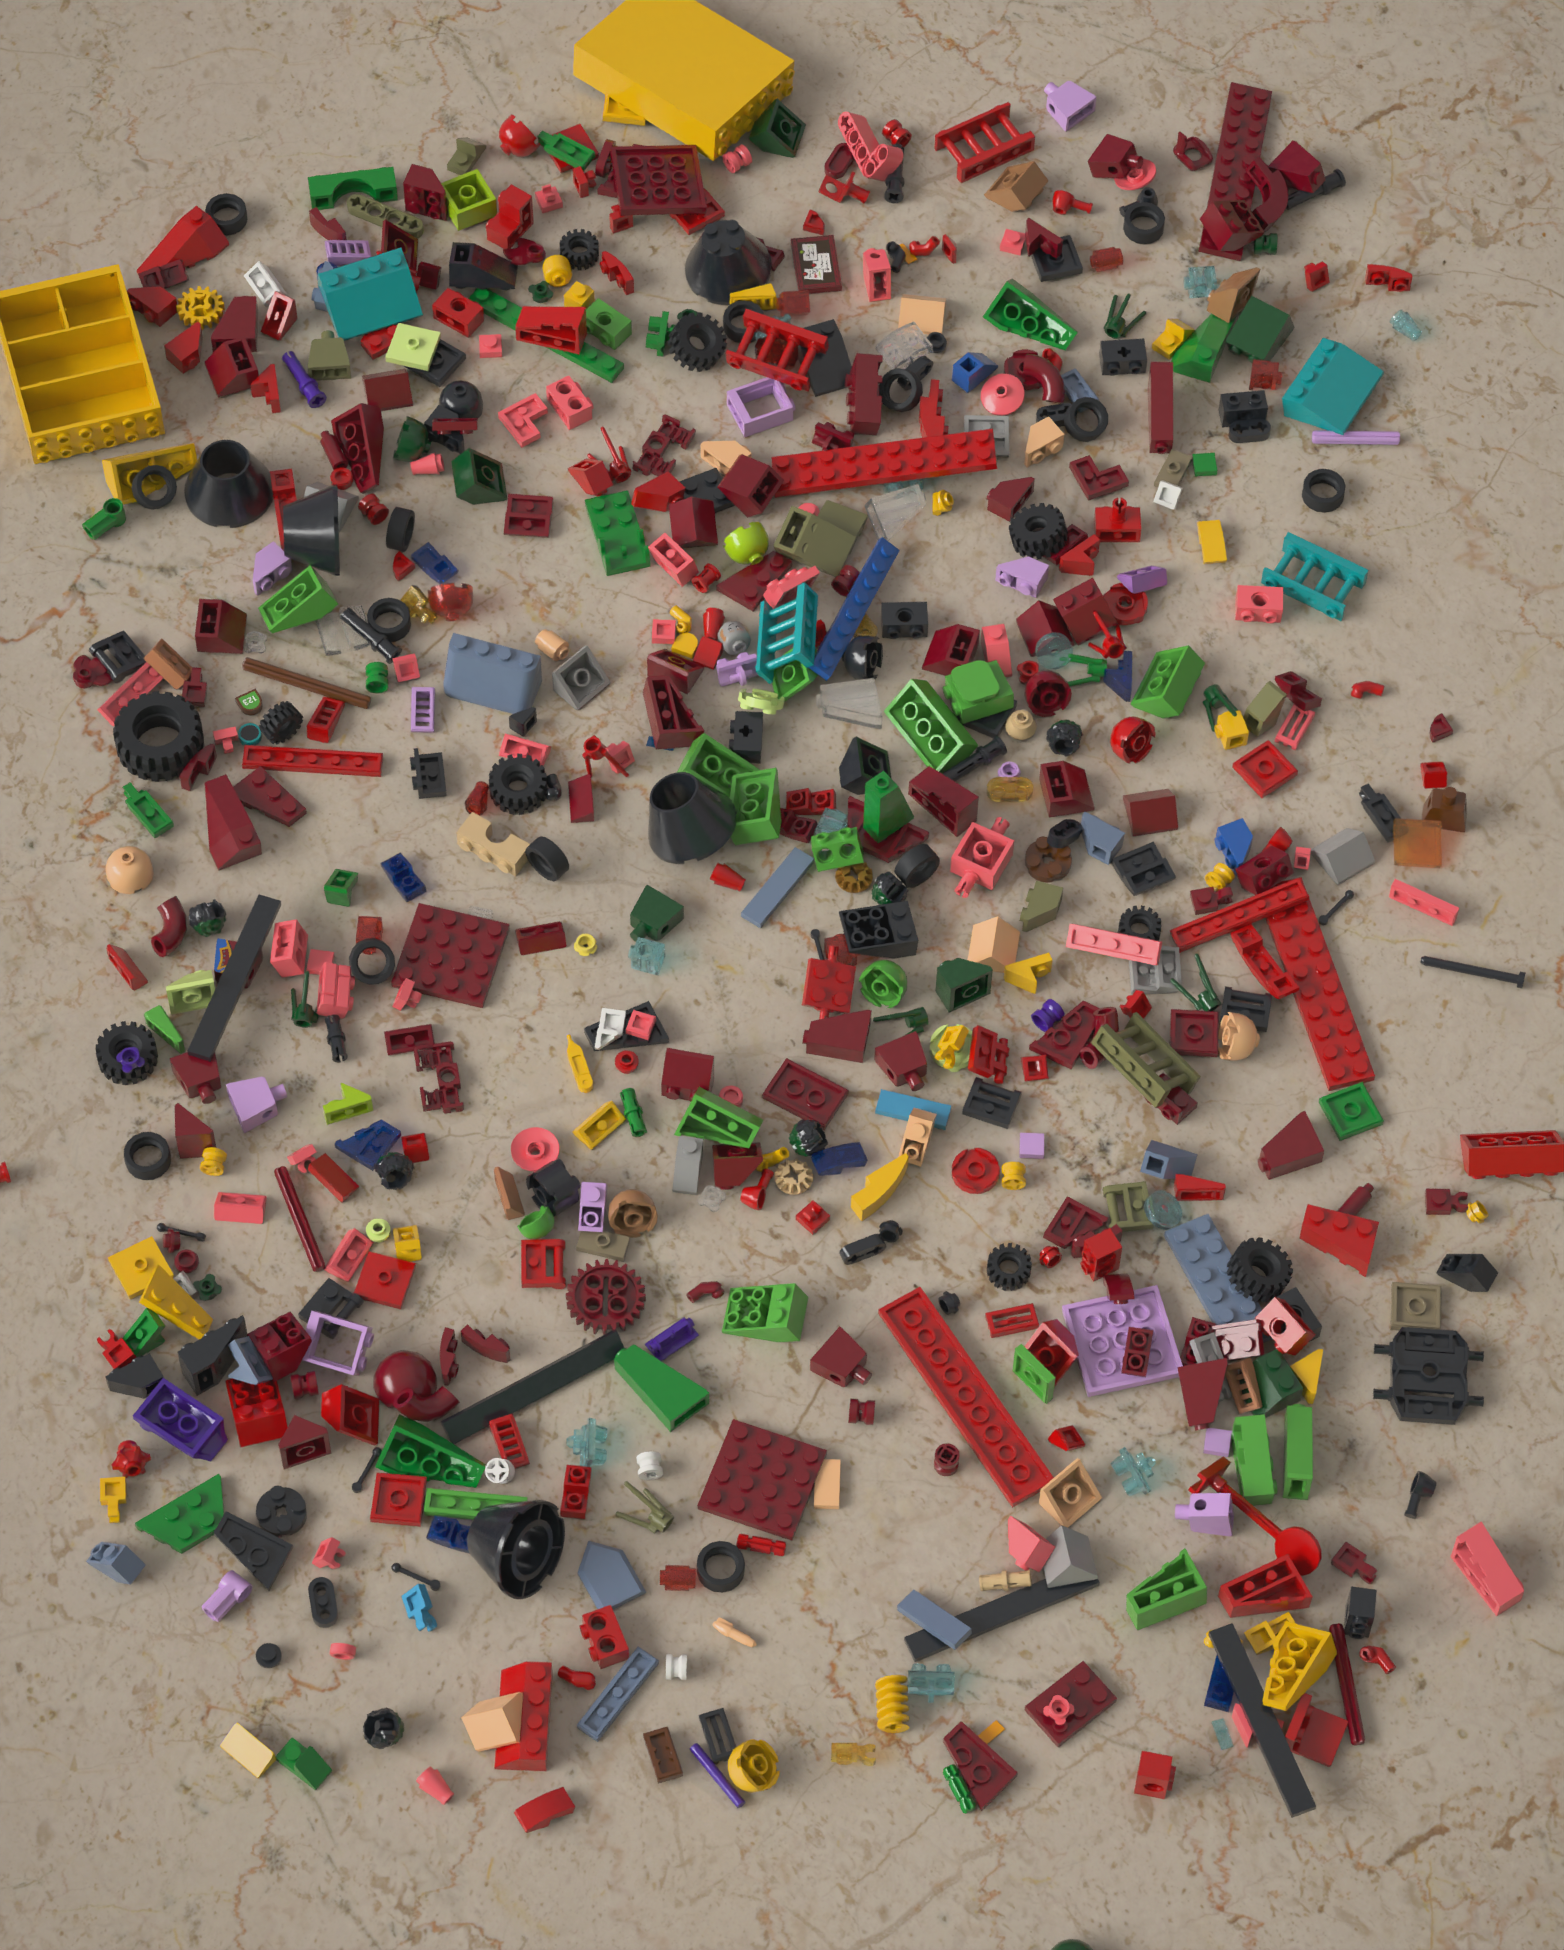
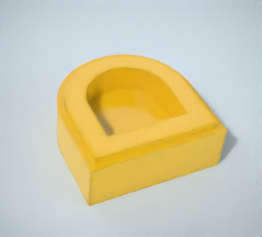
(685, 645)

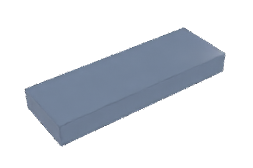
(934, 1619)

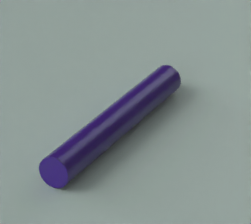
(717, 1775)

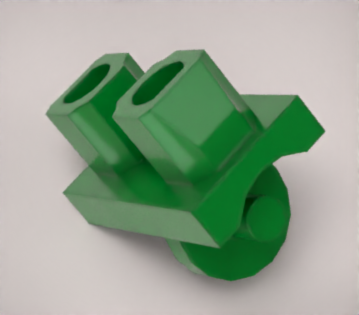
(660, 325)

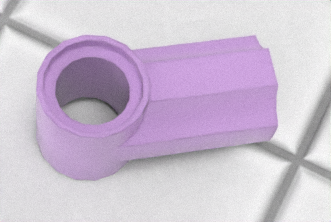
(230, 1591)

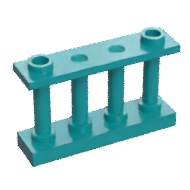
(1322, 559)
(803, 637)

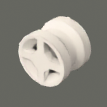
(649, 1465)
(494, 1470)
(676, 1666)

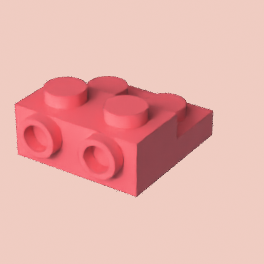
(786, 589)

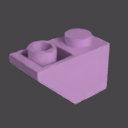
(270, 567)
(1023, 575)
(592, 1206)

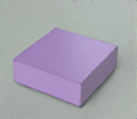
(1031, 1145)
(1217, 1442)

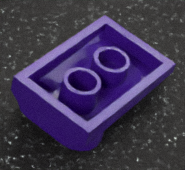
(182, 1421)

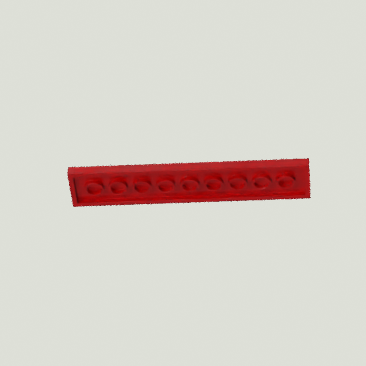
(886, 462)
(1320, 996)
(966, 1396)

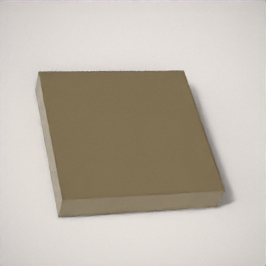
(1415, 1306)

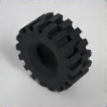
(707, 332)
(1042, 541)
(517, 770)
(122, 1038)
(1266, 1258)

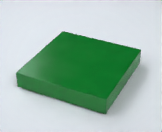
(1351, 1111)

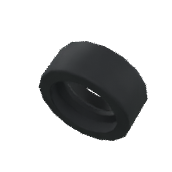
(231, 201)
(1143, 236)
(734, 310)
(913, 399)
(1097, 408)
(166, 475)
(1327, 477)
(400, 529)
(390, 605)
(547, 858)
(917, 865)
(372, 943)
(147, 1139)
(722, 1548)

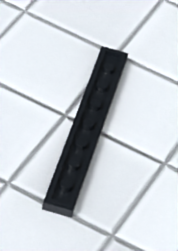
(234, 978)
(533, 1387)
(999, 1613)
(1262, 1720)

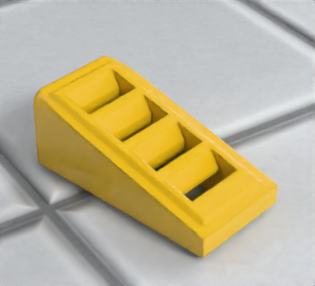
(761, 295)

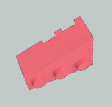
(1487, 1569)

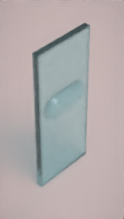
(1222, 1734)

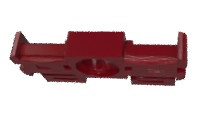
(663, 435)
(444, 1064)

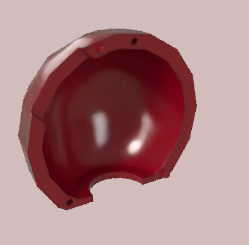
(403, 1371)

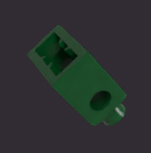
(654, 915)

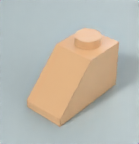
(722, 453)

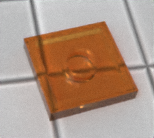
(1417, 843)

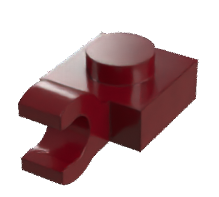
(195, 690)
(1207, 900)
(1352, 1561)

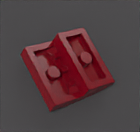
(528, 515)

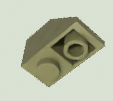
(1264, 709)
(1042, 906)

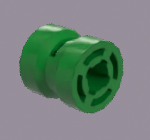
(377, 678)

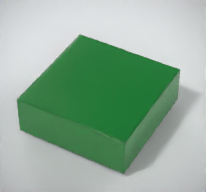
(1204, 464)

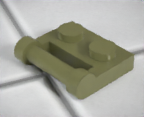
(1134, 1198)

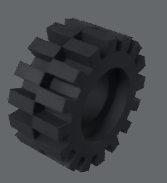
(580, 239)
(281, 722)
(1140, 916)
(1005, 1279)

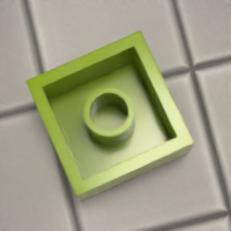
(469, 200)

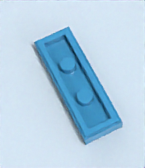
(901, 1105)

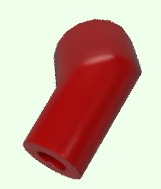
(1366, 686)
(577, 1678)

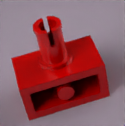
(1118, 522)

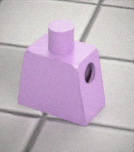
(1069, 103)
(254, 1101)
(1208, 1513)

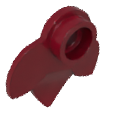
(525, 253)
(90, 672)

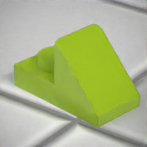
(353, 1104)

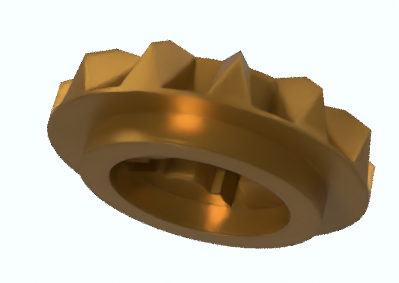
(848, 882)

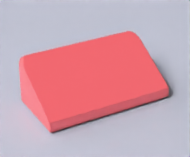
(514, 745)
(240, 1207)
(348, 1255)

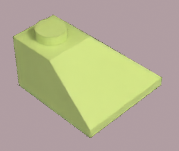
(191, 992)

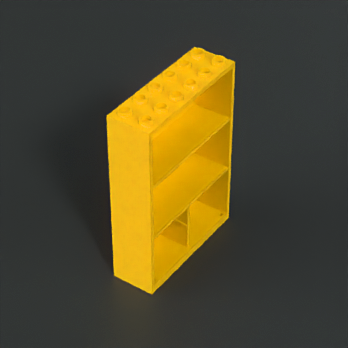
(684, 70)
(78, 364)

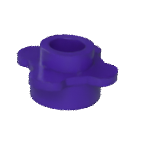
(130, 1053)

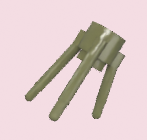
(659, 1516)

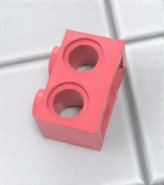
(569, 402)
(289, 948)

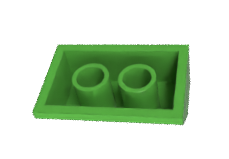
(1168, 682)

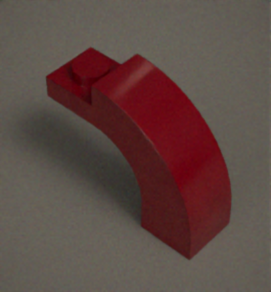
(1273, 192)

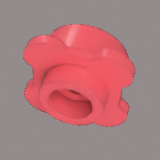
(1058, 1702)

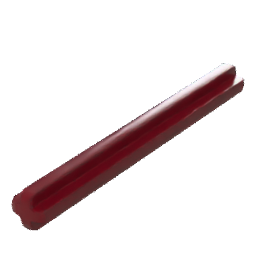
(299, 1219)
(1347, 1685)

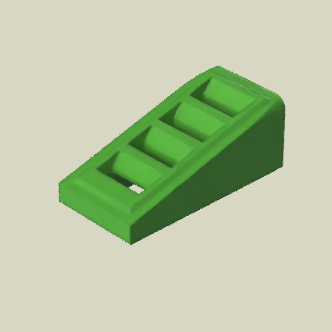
(162, 1025)

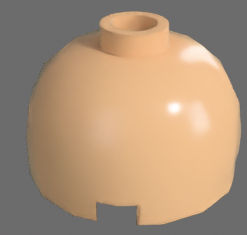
(129, 870)
(1237, 1037)

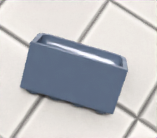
(491, 674)

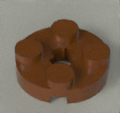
(1053, 870)

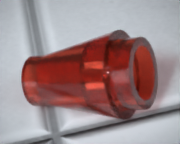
(478, 798)

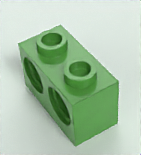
(838, 853)

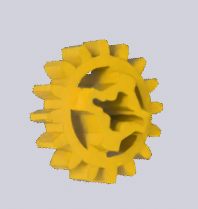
(200, 307)

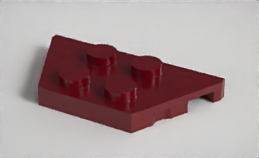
(892, 846)

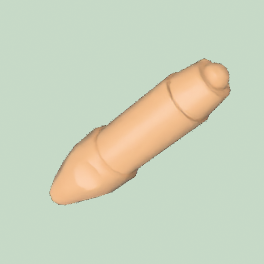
(727, 1629)

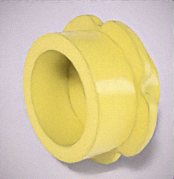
(585, 939)

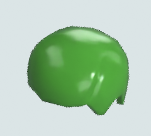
(537, 1224)

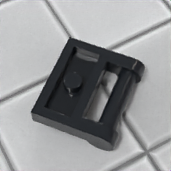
(123, 650)
(1256, 1013)
(990, 1108)
(327, 1300)

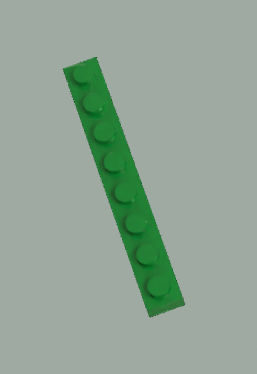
(589, 357)

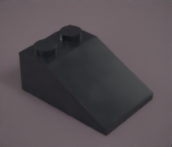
(829, 370)

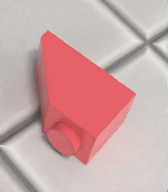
(996, 647)
(1028, 1545)

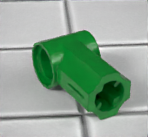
(105, 518)

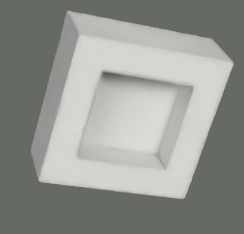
(1168, 494)

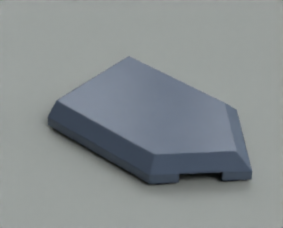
(608, 1576)

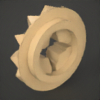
(789, 1185)

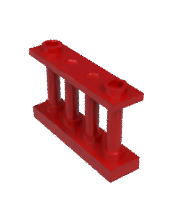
(992, 158)
(777, 329)

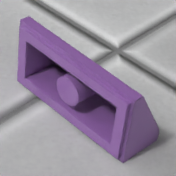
(1143, 578)

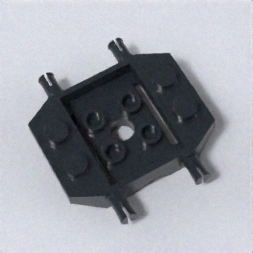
(1435, 1348)

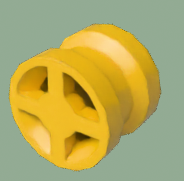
(1219, 877)
(213, 1161)
(1013, 1175)

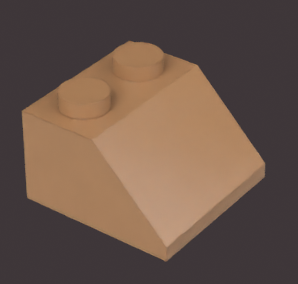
(1017, 186)
(1233, 294)

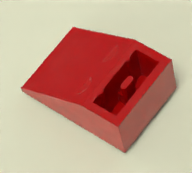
(256, 1411)

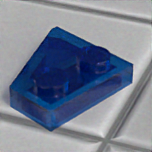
(370, 1143)

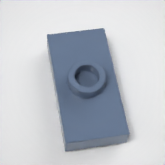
(1076, 387)

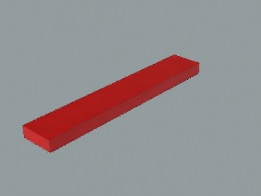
(313, 760)
(1239, 915)

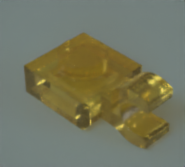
(417, 602)
(849, 1752)

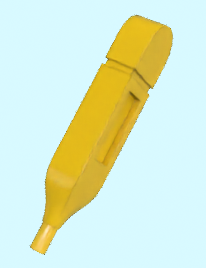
(579, 1066)

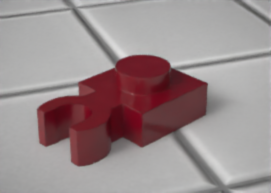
(1441, 1201)

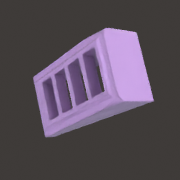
(339, 246)
(422, 692)

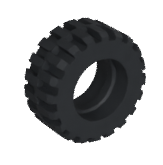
(153, 712)

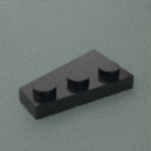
(657, 1036)
(254, 1547)

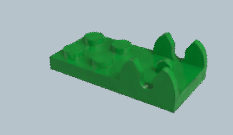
(617, 533)

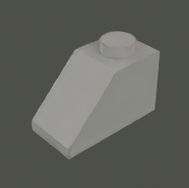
(688, 1165)

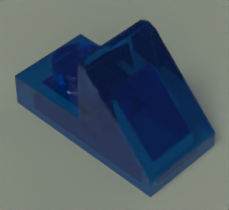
(1121, 678)

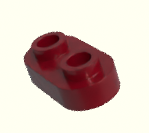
(604, 162)

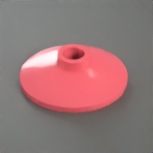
(1138, 177)
(1003, 403)
(534, 1140)

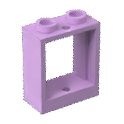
(755, 390)
(314, 1330)

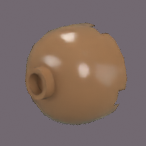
(632, 1213)

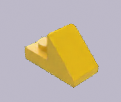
(1172, 338)
(1024, 972)
(407, 1243)

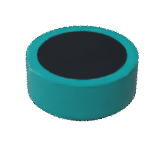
(249, 734)

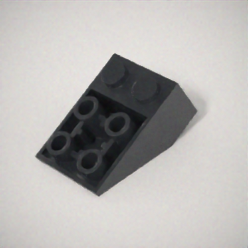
(480, 268)
(880, 930)
(210, 1357)

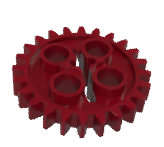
(629, 1297)

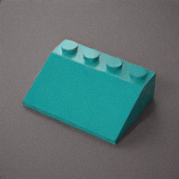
(370, 294)
(1331, 387)

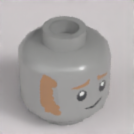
(734, 636)

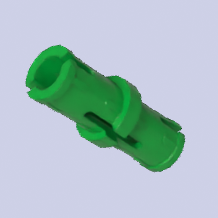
(633, 1112)

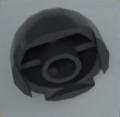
(462, 399)
(863, 656)

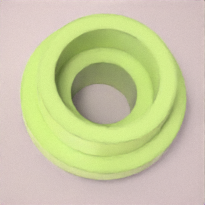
(379, 1236)

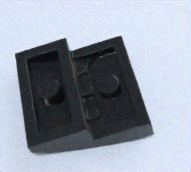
(1143, 869)

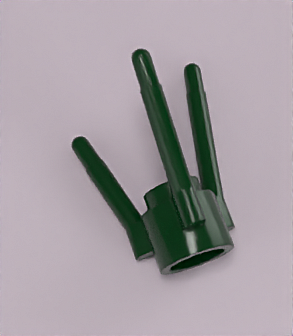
(1116, 326)
(1216, 698)
(1207, 999)
(303, 1015)
(914, 1018)

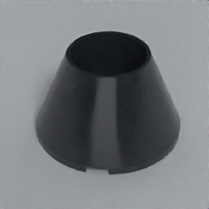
(233, 499)
(313, 530)
(688, 818)
(517, 1544)

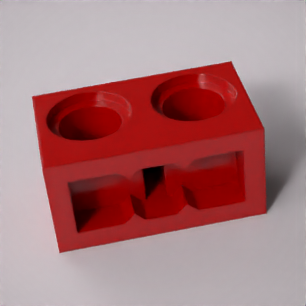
(1101, 1255)
(608, 1636)

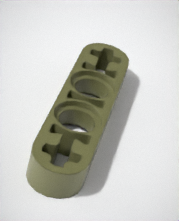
(386, 213)

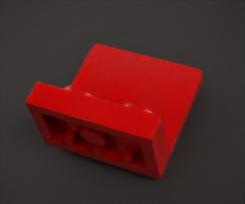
(1315, 1732)

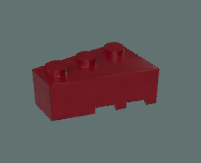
(863, 394)
(668, 715)
(945, 800)

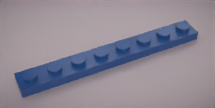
(854, 608)

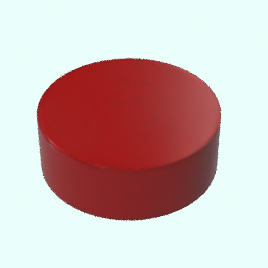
(342, 478)

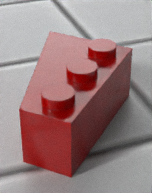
(1266, 1590)

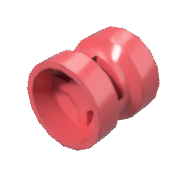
(737, 158)

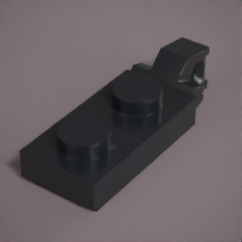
(1379, 810)

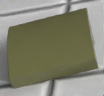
(844, 518)

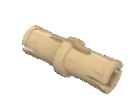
(1005, 1580)

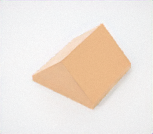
(924, 311)
(994, 944)
(1069, 1494)
(495, 1722)

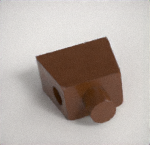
(1448, 807)

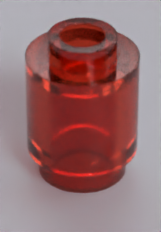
(1106, 259)
(678, 1578)

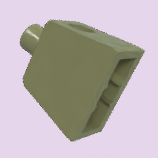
(328, 358)

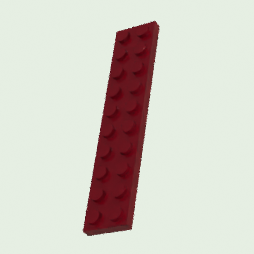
(1238, 146)

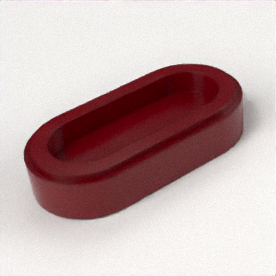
(839, 161)

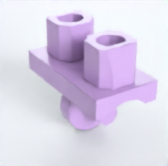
(736, 670)

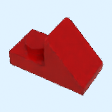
(267, 386)
(1080, 558)

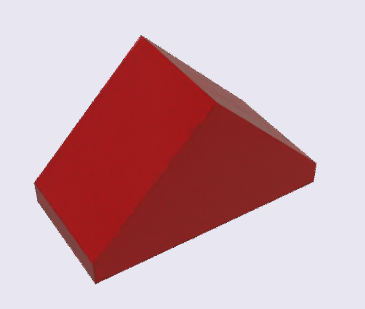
(280, 316)

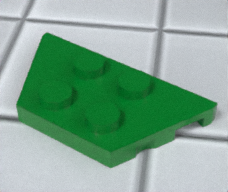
(187, 1518)

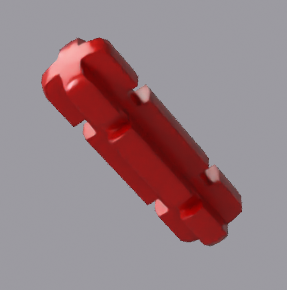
(761, 1544)

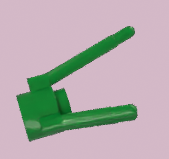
(1094, 667)

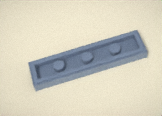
(777, 887)
(617, 1694)

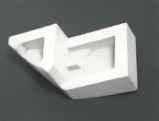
(610, 1027)

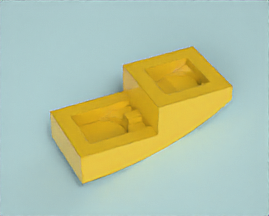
(1212, 541)
(1263, 1635)

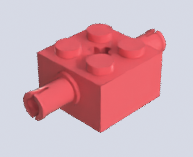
(982, 856)

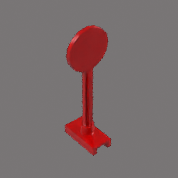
(1294, 1541)

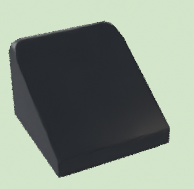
(523, 721)

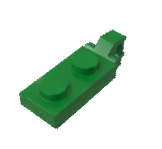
(566, 149)
(147, 811)

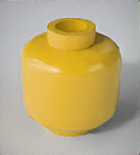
(557, 269)

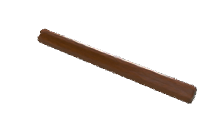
(306, 683)

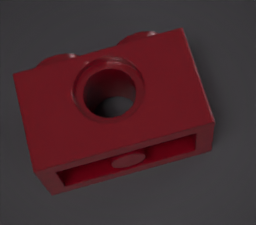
(1264, 870)

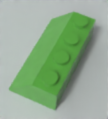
(930, 726)

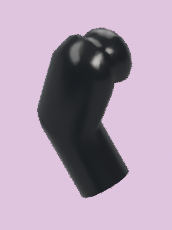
(897, 255)
(554, 790)

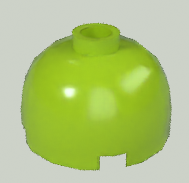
(747, 544)

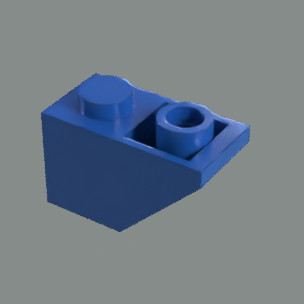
(972, 370)
(1235, 842)

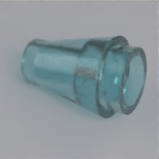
(1405, 324)

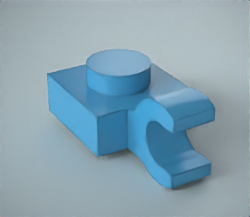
(417, 1605)

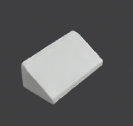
(263, 282)

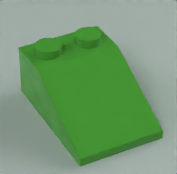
(298, 602)
(714, 763)
(757, 806)

